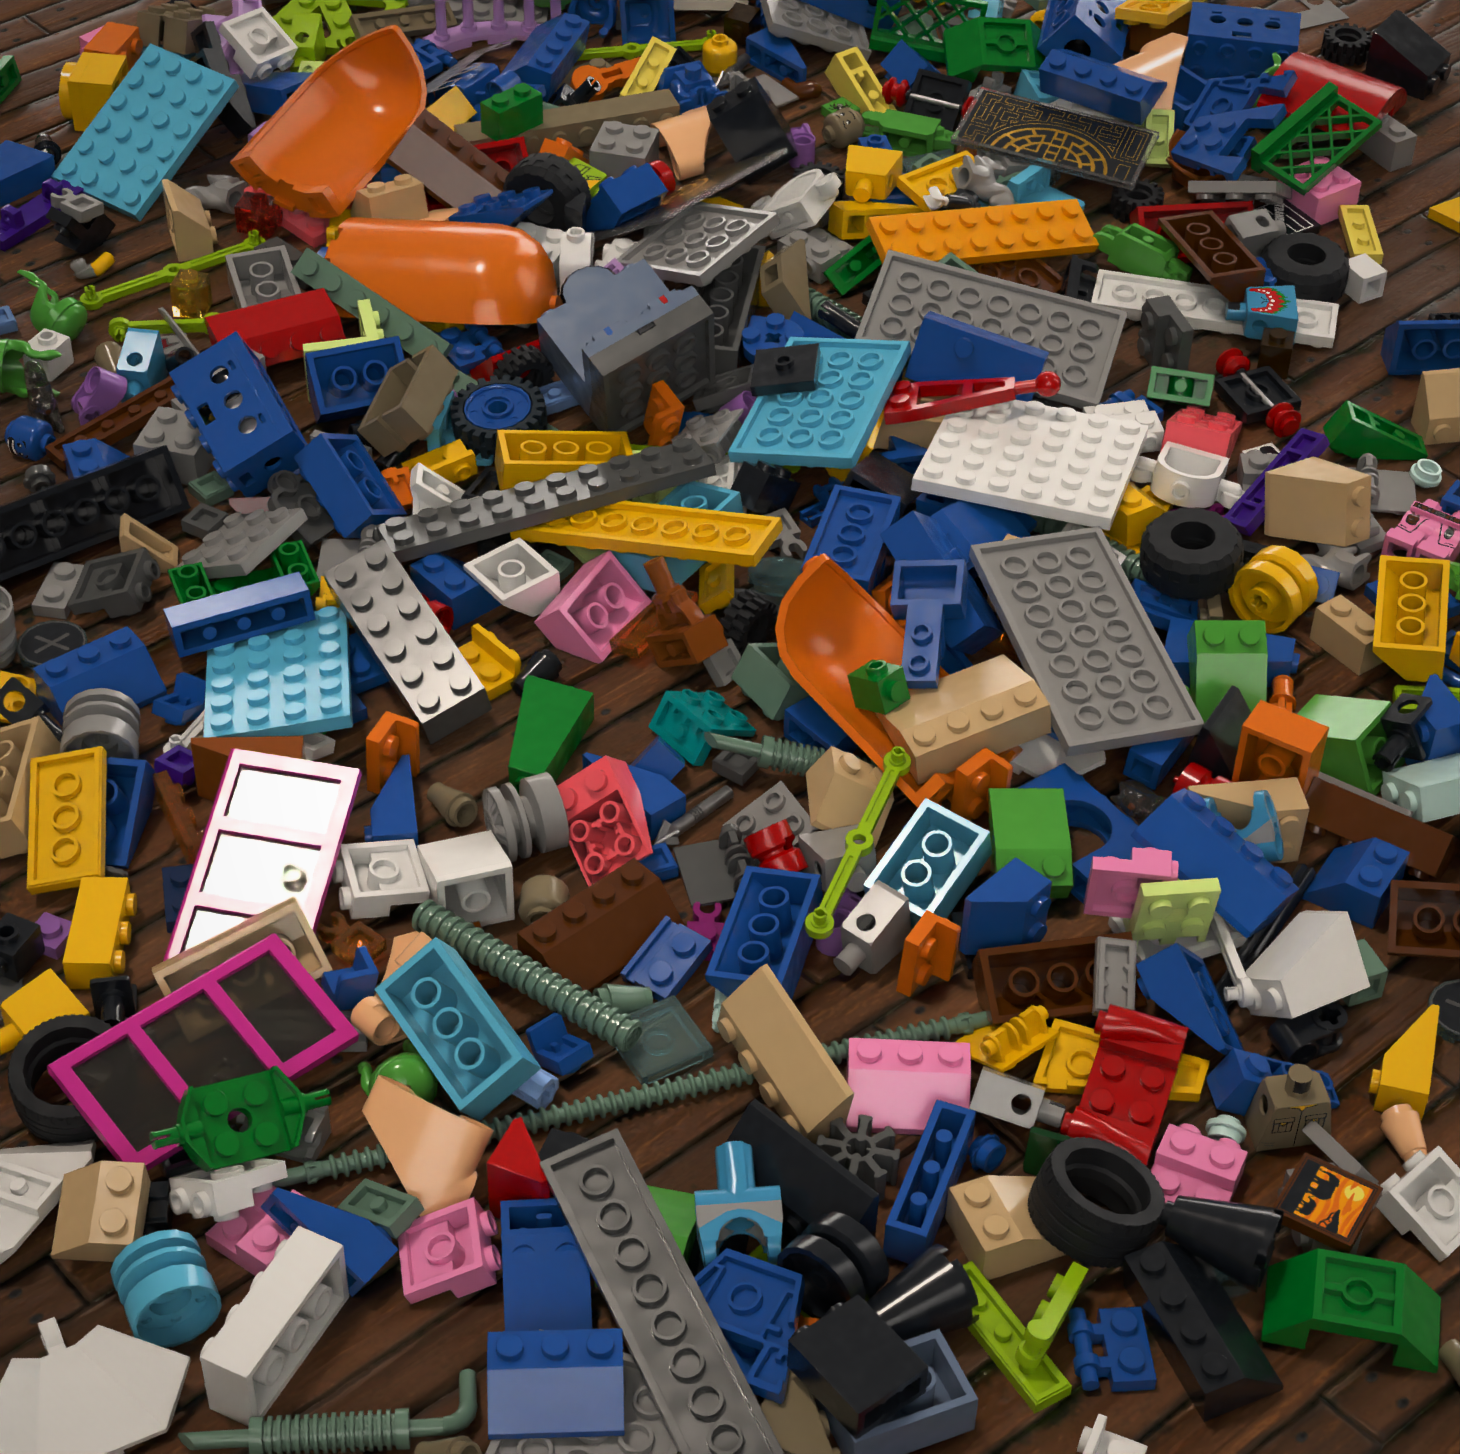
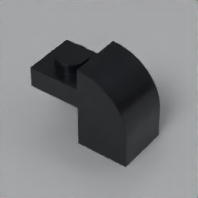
(80, 236)

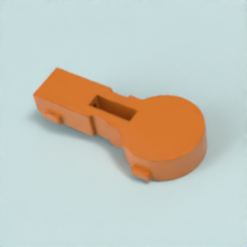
(607, 77)

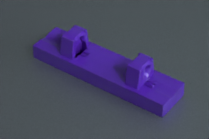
(30, 217)
(1246, 513)

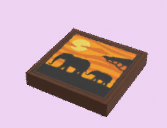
(1327, 1203)

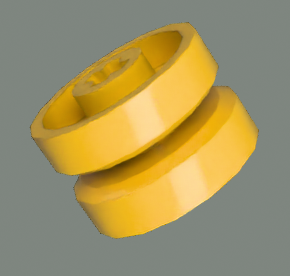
(1274, 588)

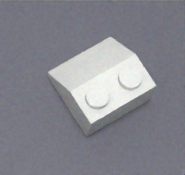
(516, 577)

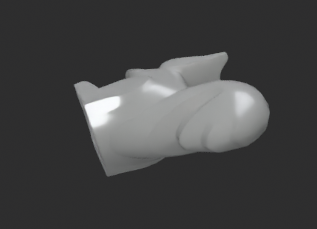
(982, 180)
(221, 193)
(1342, 559)

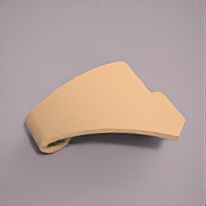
(1161, 61)
(686, 141)
(371, 1014)
(425, 1144)

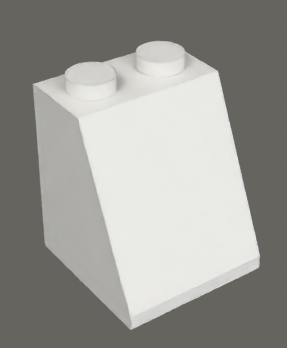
(470, 877)
(1307, 966)

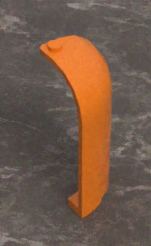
(338, 126)
(448, 269)
(830, 630)

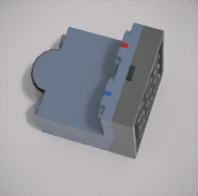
(622, 337)

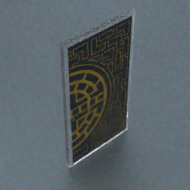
(1055, 138)
(694, 192)

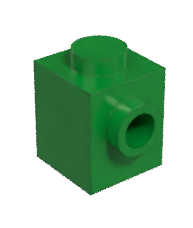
(879, 686)

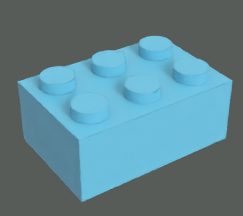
(933, 860)

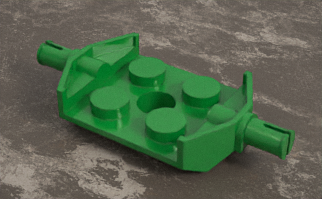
(268, 1101)

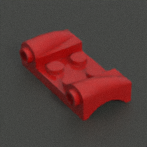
(1128, 1081)

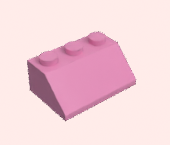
(592, 608)
(903, 1079)

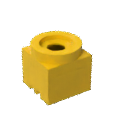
(88, 85)

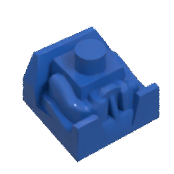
(646, 19)
(689, 85)

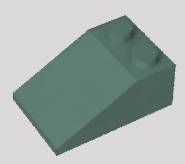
(767, 680)

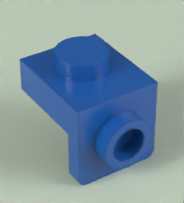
(184, 703)
(556, 1048)

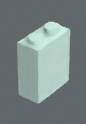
(1425, 788)

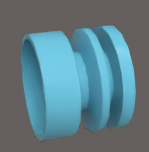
(166, 1288)

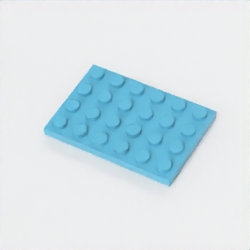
(146, 131)
(828, 423)
(282, 681)

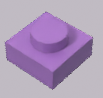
(54, 934)

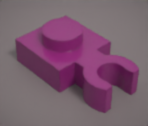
(707, 925)

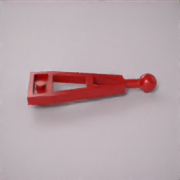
(905, 397)

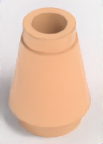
(1403, 1130)

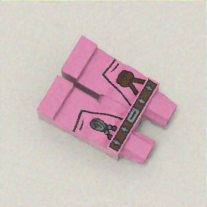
(1425, 533)

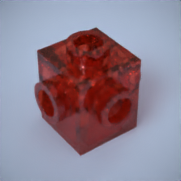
(257, 213)

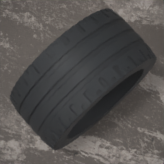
(28, 1063)
(1081, 1226)

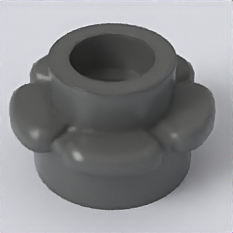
(39, 478)

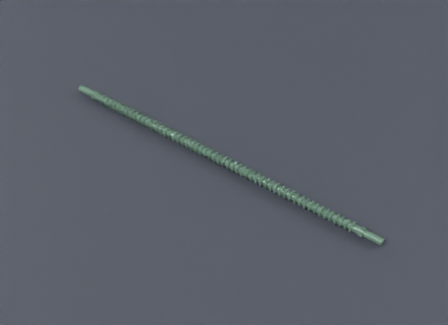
(314, 1171)

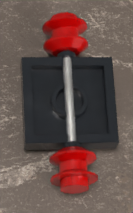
(931, 96)
(1257, 393)

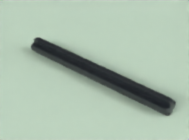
(1258, 942)

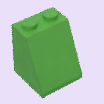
(1352, 738)

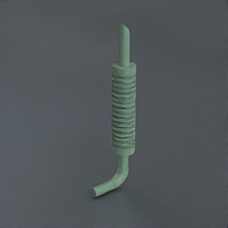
(773, 752)
(342, 1430)

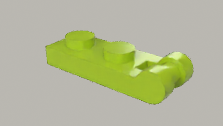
(1050, 1316)

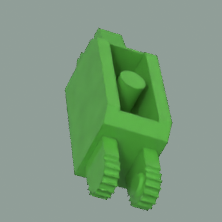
(909, 131)
(1142, 252)

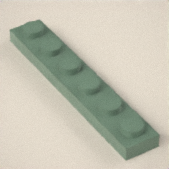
(346, 291)

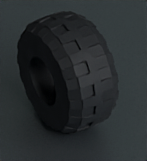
(548, 173)
(1310, 264)
(1191, 554)

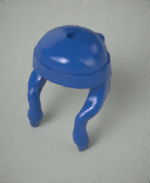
(596, 12)

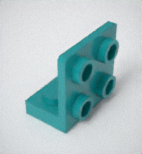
(689, 714)

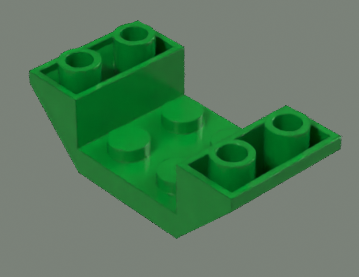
(991, 46)
(290, 557)
(1353, 1299)

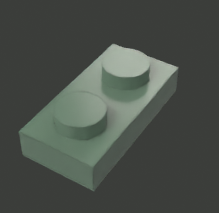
(383, 1206)

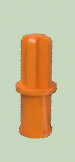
(1283, 693)

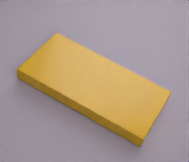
(66, 819)

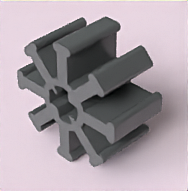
(865, 1156)

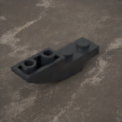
(237, 112)

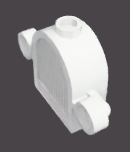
(801, 201)
(575, 251)
(1188, 477)

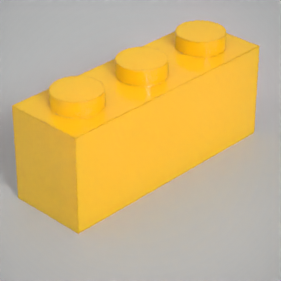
(99, 930)

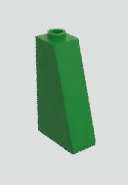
(548, 728)

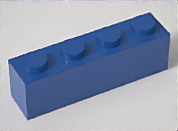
(239, 614)
(926, 1184)

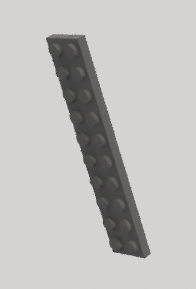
(546, 499)
(656, 1301)

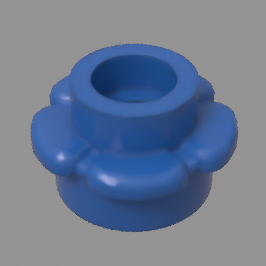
(986, 1153)

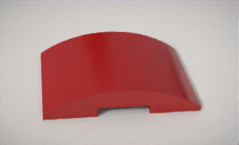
(1363, 90)

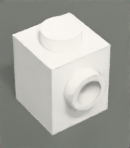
(1365, 279)
(52, 340)

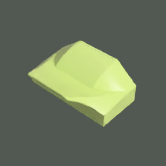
(1162, 122)

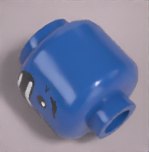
(28, 437)

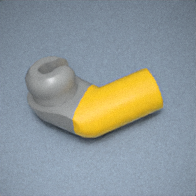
(94, 269)

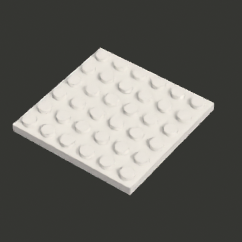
(1034, 461)

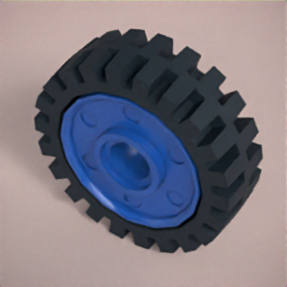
(495, 407)

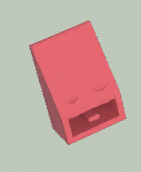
(1203, 431)
(605, 818)

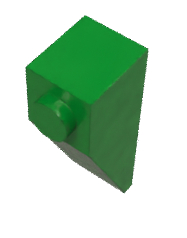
(853, 266)
(1360, 431)

